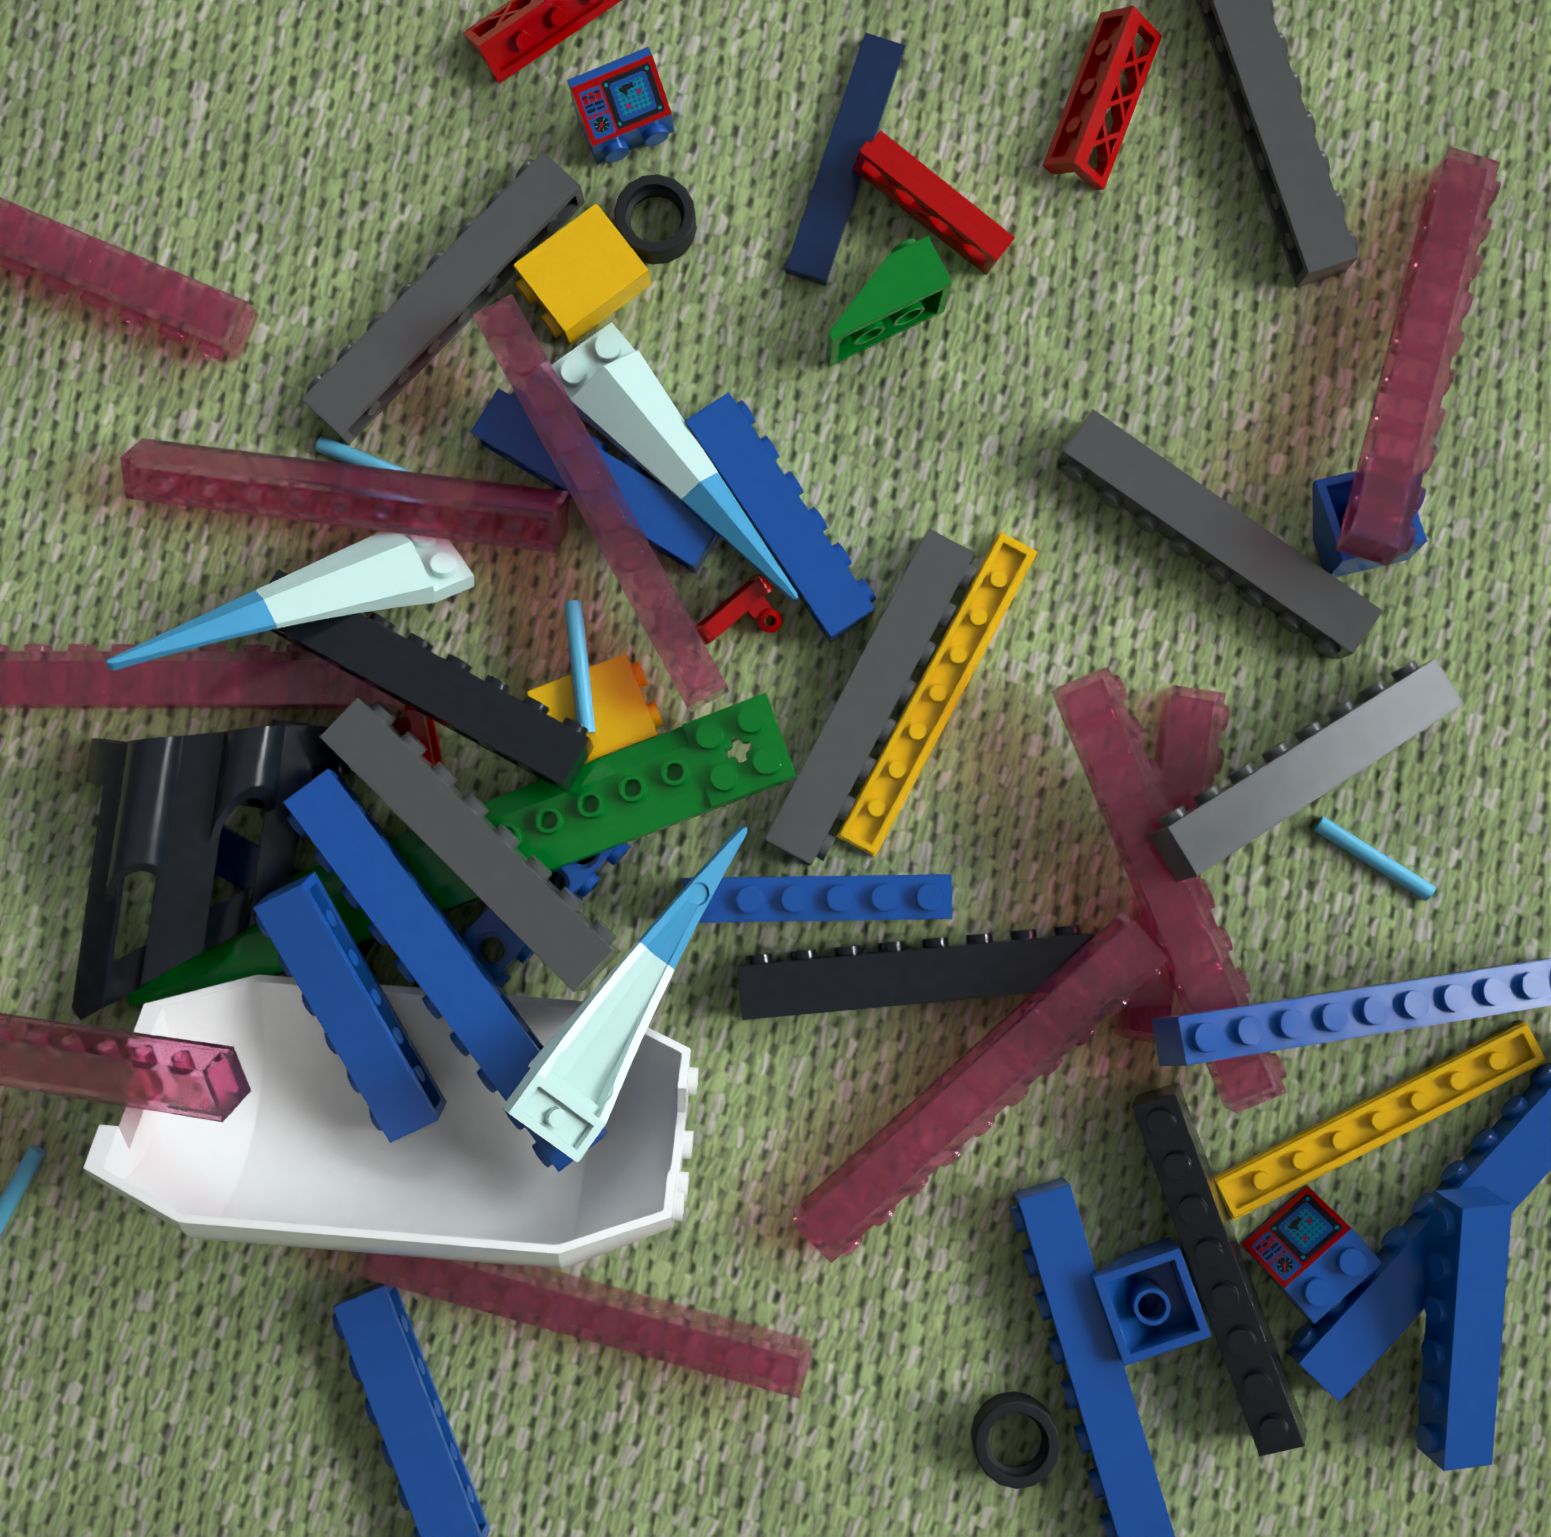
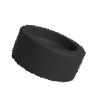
(649, 187)
(1019, 1475)

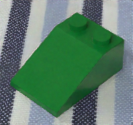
(898, 296)

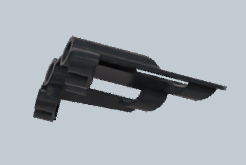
(166, 818)

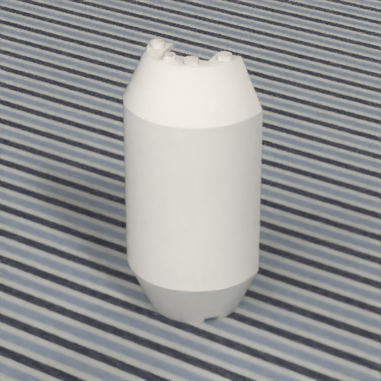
(316, 1173)

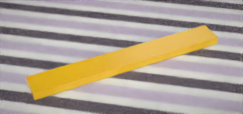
(936, 694)
(1378, 1119)

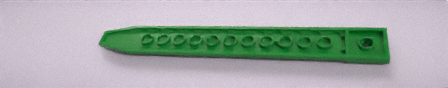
(606, 807)

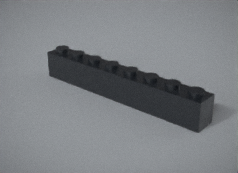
(447, 693)
(904, 975)
(1219, 1270)

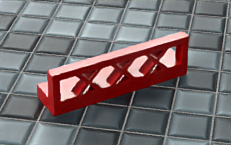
(525, 31)
(1099, 88)
(932, 202)

